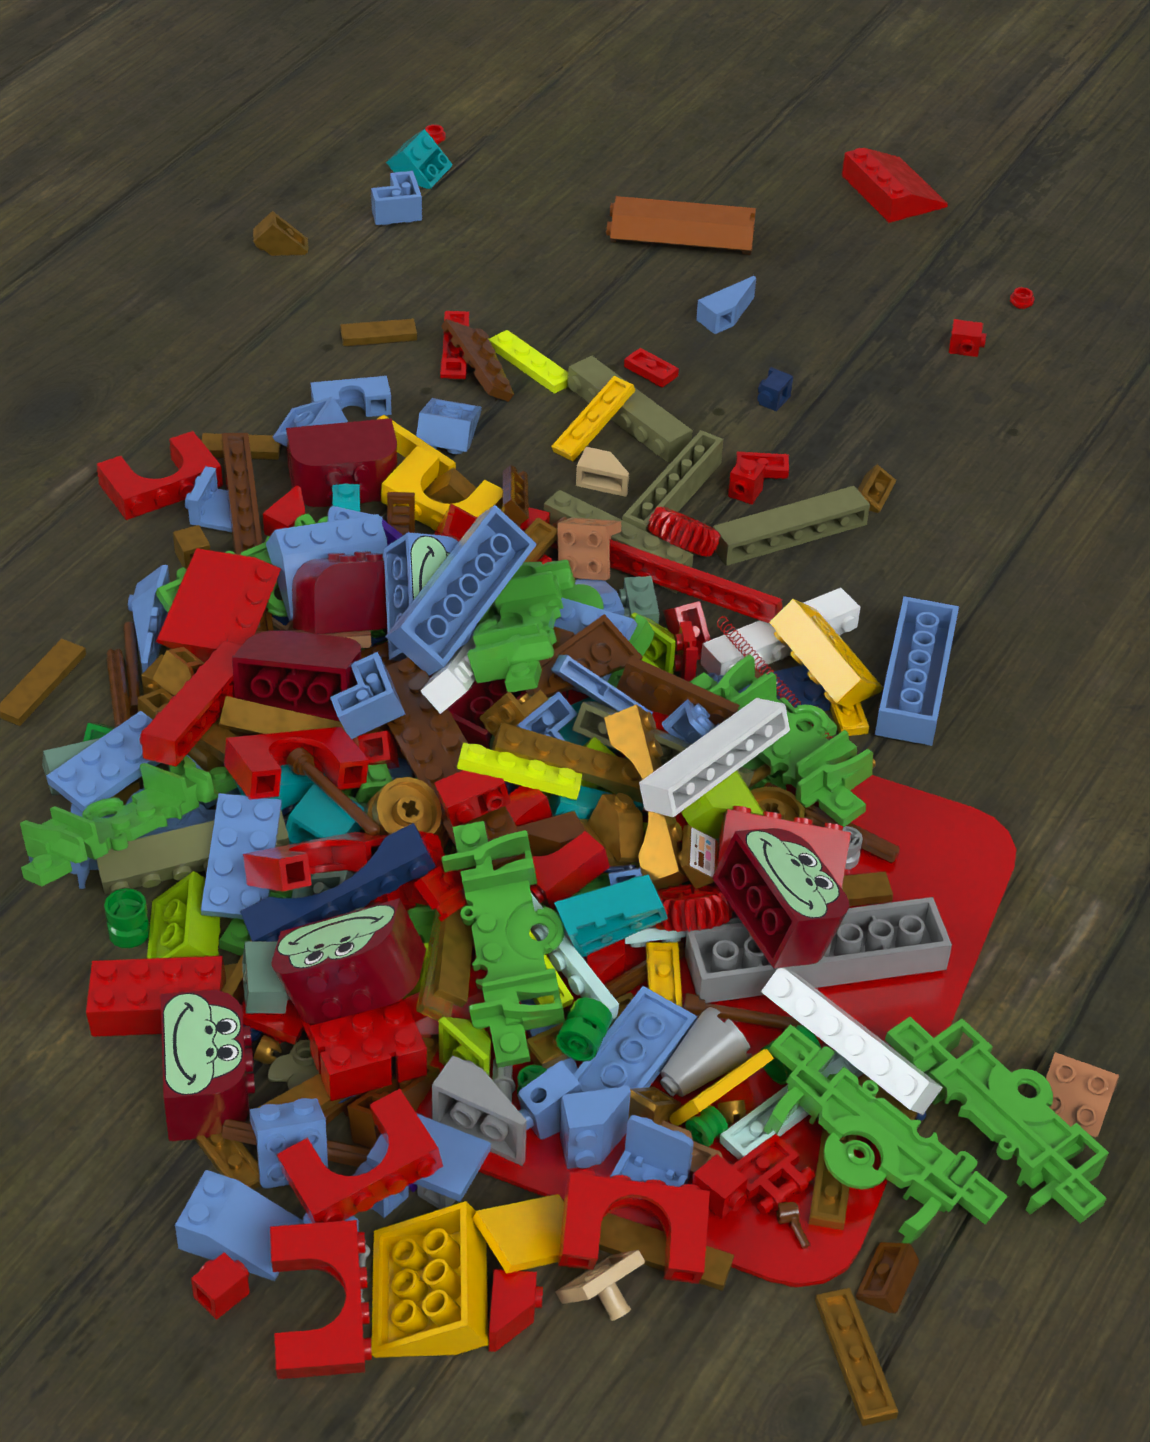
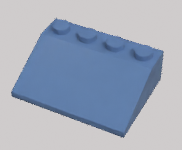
(297, 545)

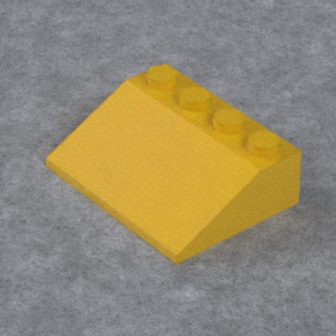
(430, 1285)

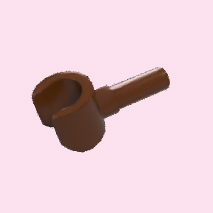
(789, 1213)

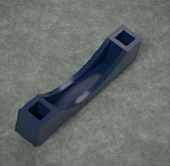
(396, 862)

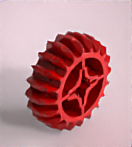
(683, 531)
(693, 908)

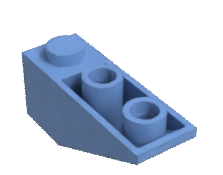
(726, 306)

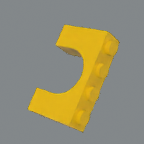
(418, 472)

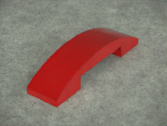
(452, 361)

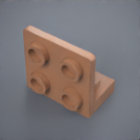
(587, 546)
(1080, 1092)

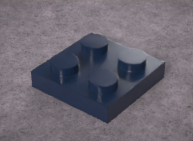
(802, 686)

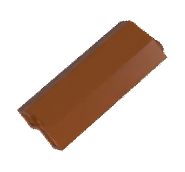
(682, 223)

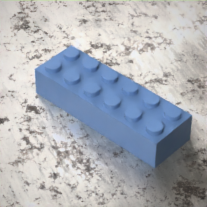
(461, 590)
(917, 671)

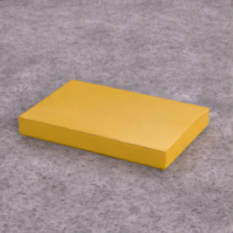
(720, 1087)
(523, 1232)

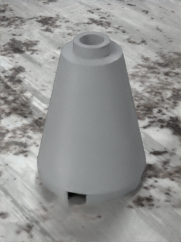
(704, 1054)

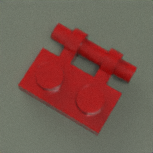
(767, 1164)

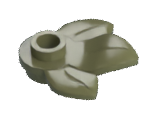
(294, 1067)

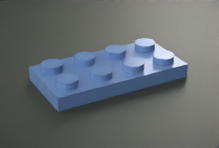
(103, 766)
(238, 829)
(637, 1044)

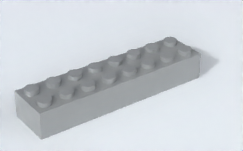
(867, 946)

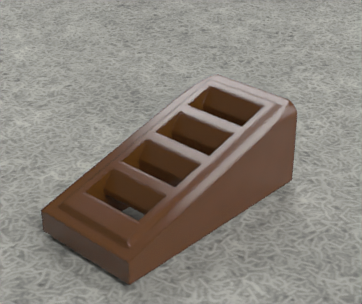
(399, 520)

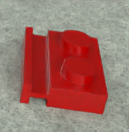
(686, 658)
(443, 891)

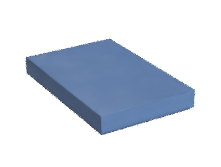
(460, 1155)

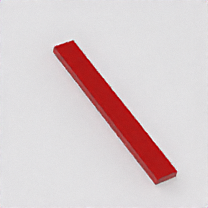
(694, 582)

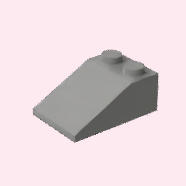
(474, 1104)

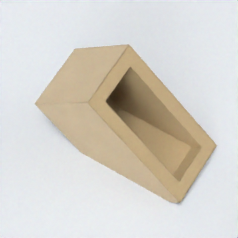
(602, 472)

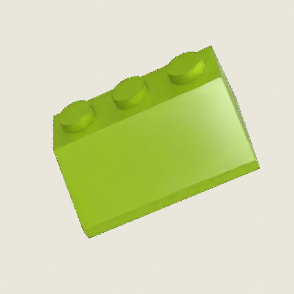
(177, 922)

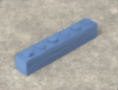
(592, 684)

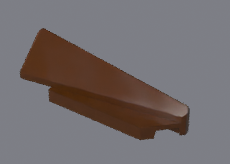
(515, 495)

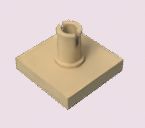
(602, 1283)

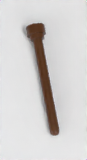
(131, 667)
(302, 763)
(697, 1006)

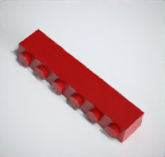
(191, 710)

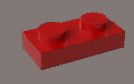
(651, 367)
(775, 464)

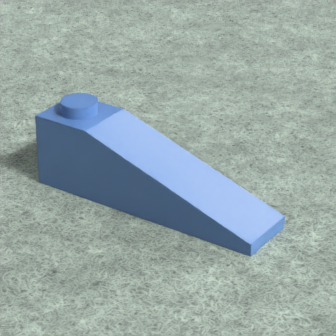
(149, 614)

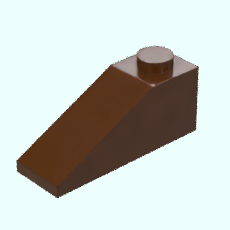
(360, 1115)

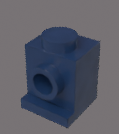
(775, 389)

